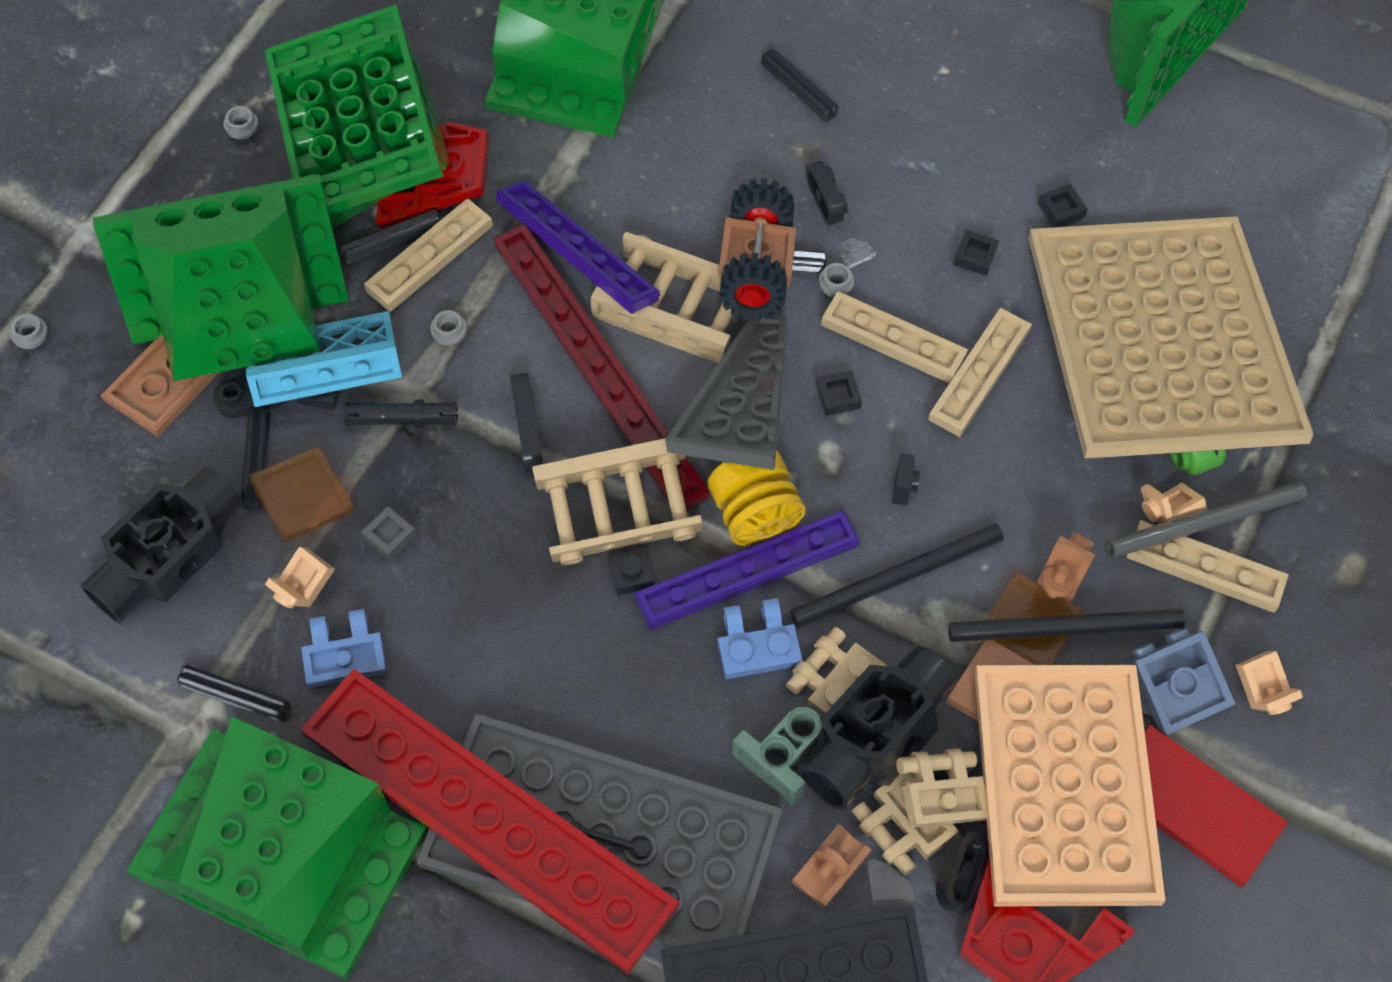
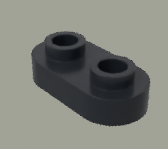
(822, 186)
(241, 403)
(962, 871)

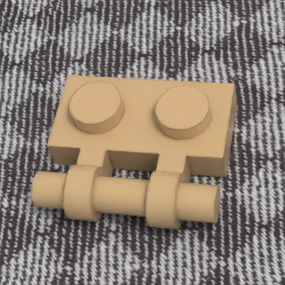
(847, 670)
(942, 801)
(925, 839)

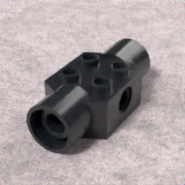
(161, 543)
(877, 722)

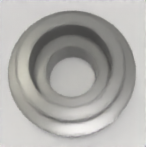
(240, 122)
(836, 272)
(445, 320)
(27, 323)

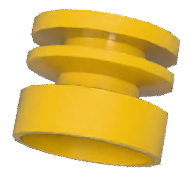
(756, 501)

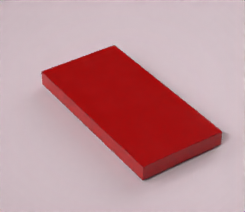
(1208, 810)

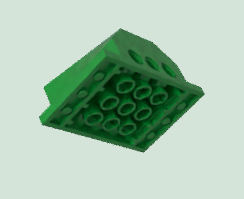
(1159, 42)
(570, 60)
(357, 112)
(226, 274)
(280, 846)

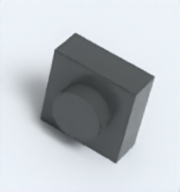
(388, 533)

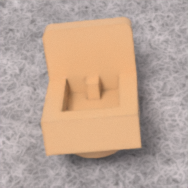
(1171, 504)
(301, 579)
(1267, 683)

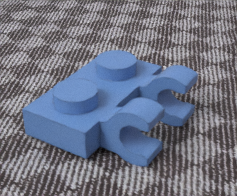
(757, 650)
(331, 661)

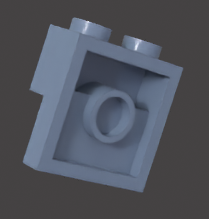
(1180, 680)

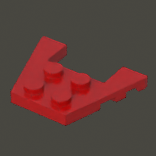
(462, 179)
(1030, 947)

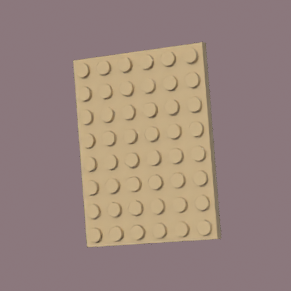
(1166, 338)

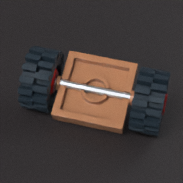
(757, 250)

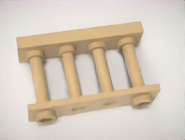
(661, 326)
(592, 471)

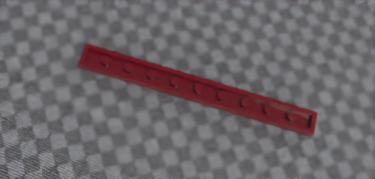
(591, 354)

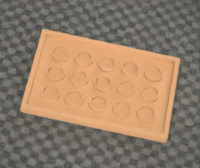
(1067, 786)

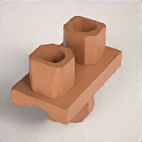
(1067, 567)
(831, 866)

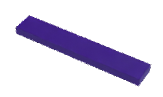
(578, 246)
(746, 569)

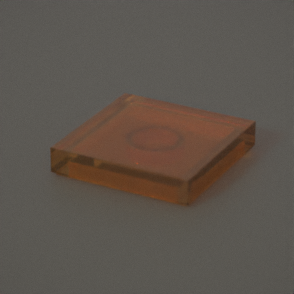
(301, 494)
(1028, 600)

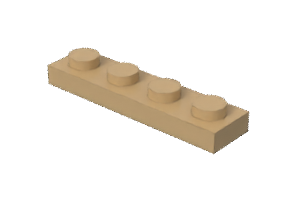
(428, 255)
(894, 337)
(979, 372)
(1215, 570)

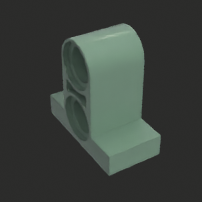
(783, 742)

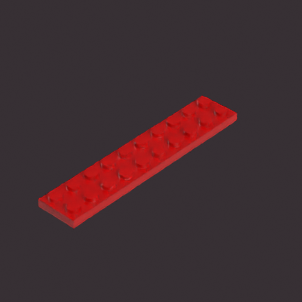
(492, 821)

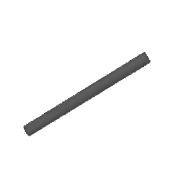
(1205, 520)

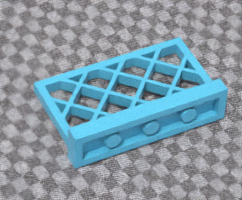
(335, 368)

